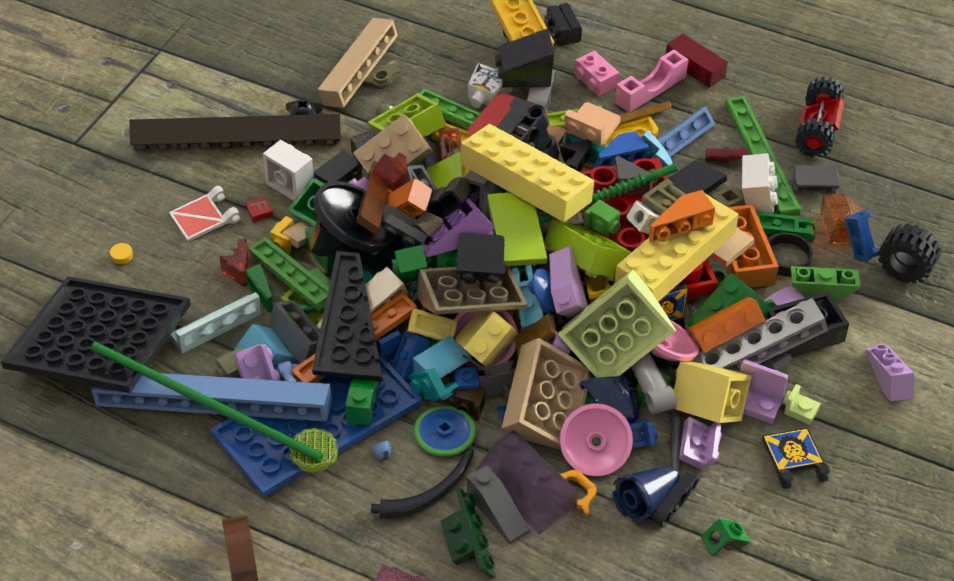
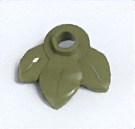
(382, 75)

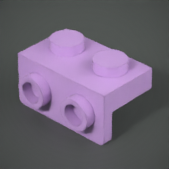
(700, 443)

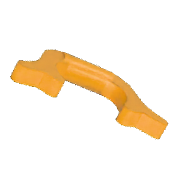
(577, 476)

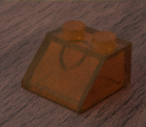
(833, 211)

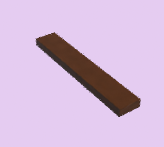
(372, 202)

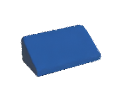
(409, 347)

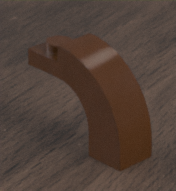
(240, 549)

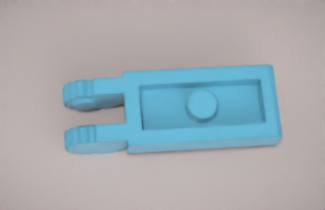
(533, 311)

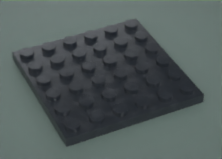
(89, 312)

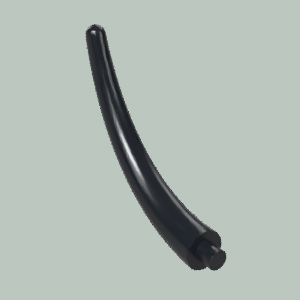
(406, 506)

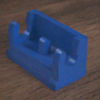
(861, 236)

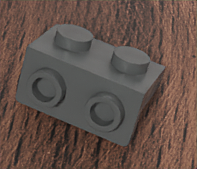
(400, 223)

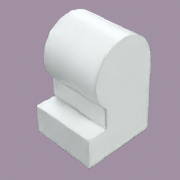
(642, 217)

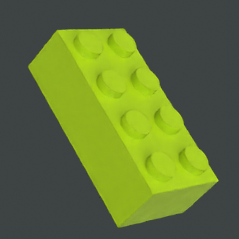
(590, 249)

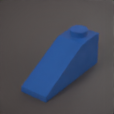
(625, 145)

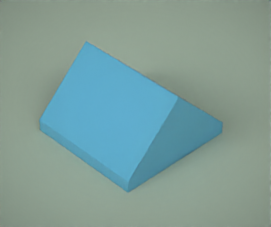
(263, 335)
(442, 356)

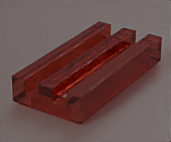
(449, 132)

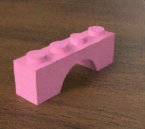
(668, 72)

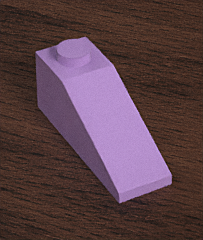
(566, 283)

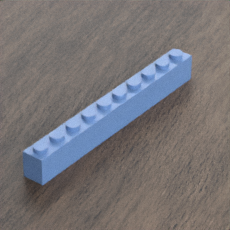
(246, 396)

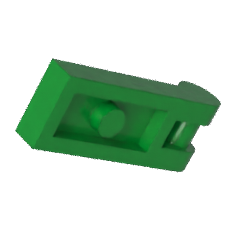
(777, 223)

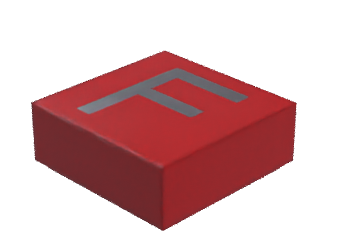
(259, 209)

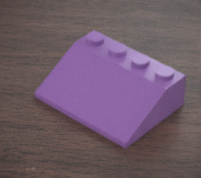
(464, 220)

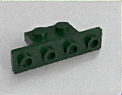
(465, 535)

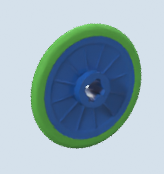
(458, 435)

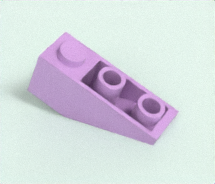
(891, 372)

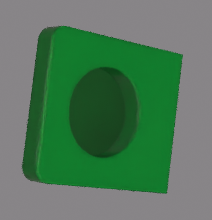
(728, 531)

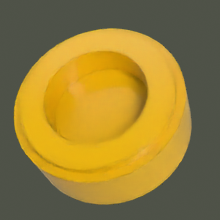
(121, 253)

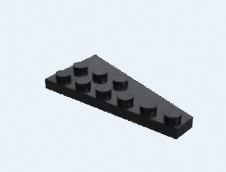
(347, 334)

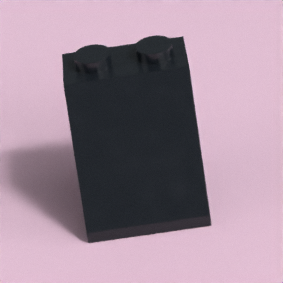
(526, 61)

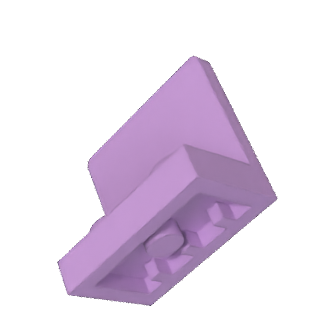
(764, 392)

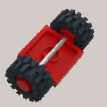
(820, 117)

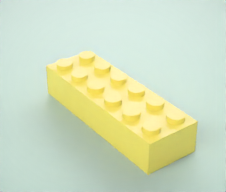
(527, 172)
(670, 260)

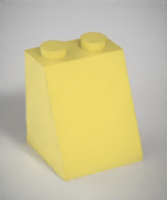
(486, 337)
(711, 391)

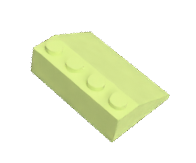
(617, 328)

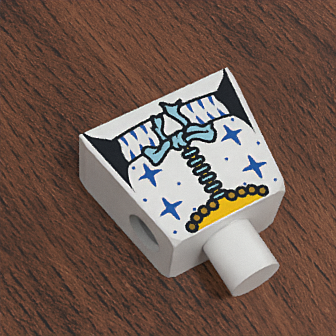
(484, 86)

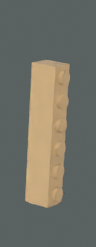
(357, 63)

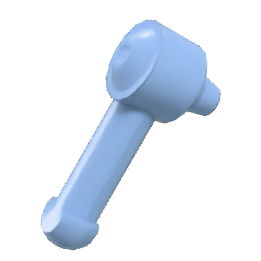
(285, 371)

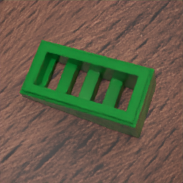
(258, 283)

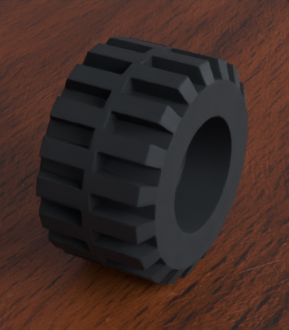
(909, 253)

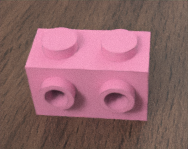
(596, 73)

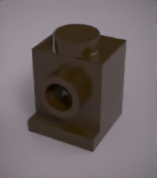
(469, 400)

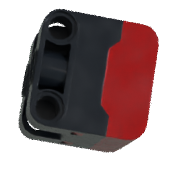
(520, 119)

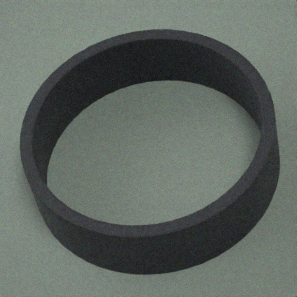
(796, 240)

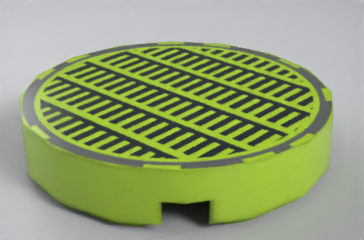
(320, 441)

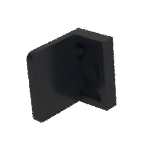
(480, 257)

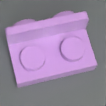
(256, 363)

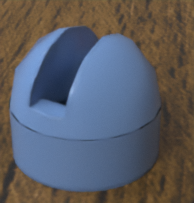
(382, 450)

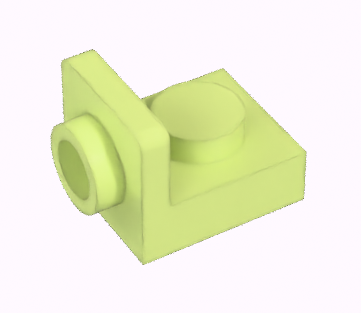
(799, 406)

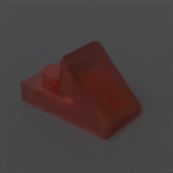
(391, 170)
(237, 264)

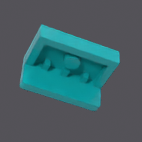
(429, 385)

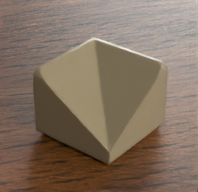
(428, 223)

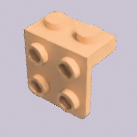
(591, 123)

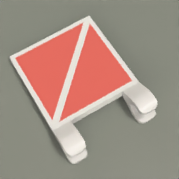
(202, 215)

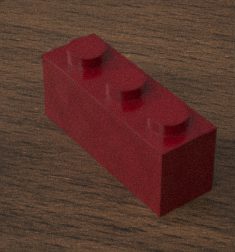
(702, 63)

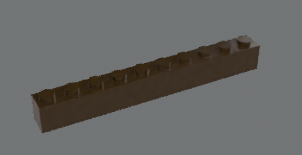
(234, 130)

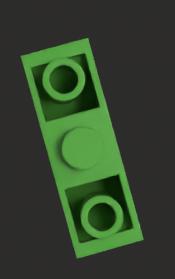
(815, 280)

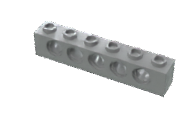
(769, 344)

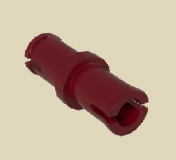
(725, 154)

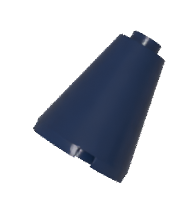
(643, 491)

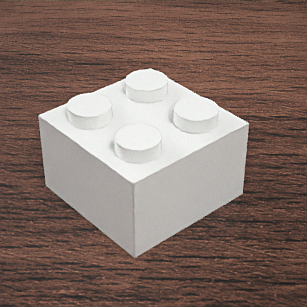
(287, 169)
(759, 182)

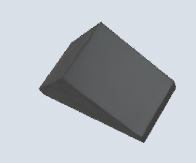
(626, 169)

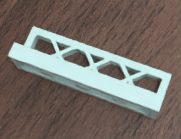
(216, 323)

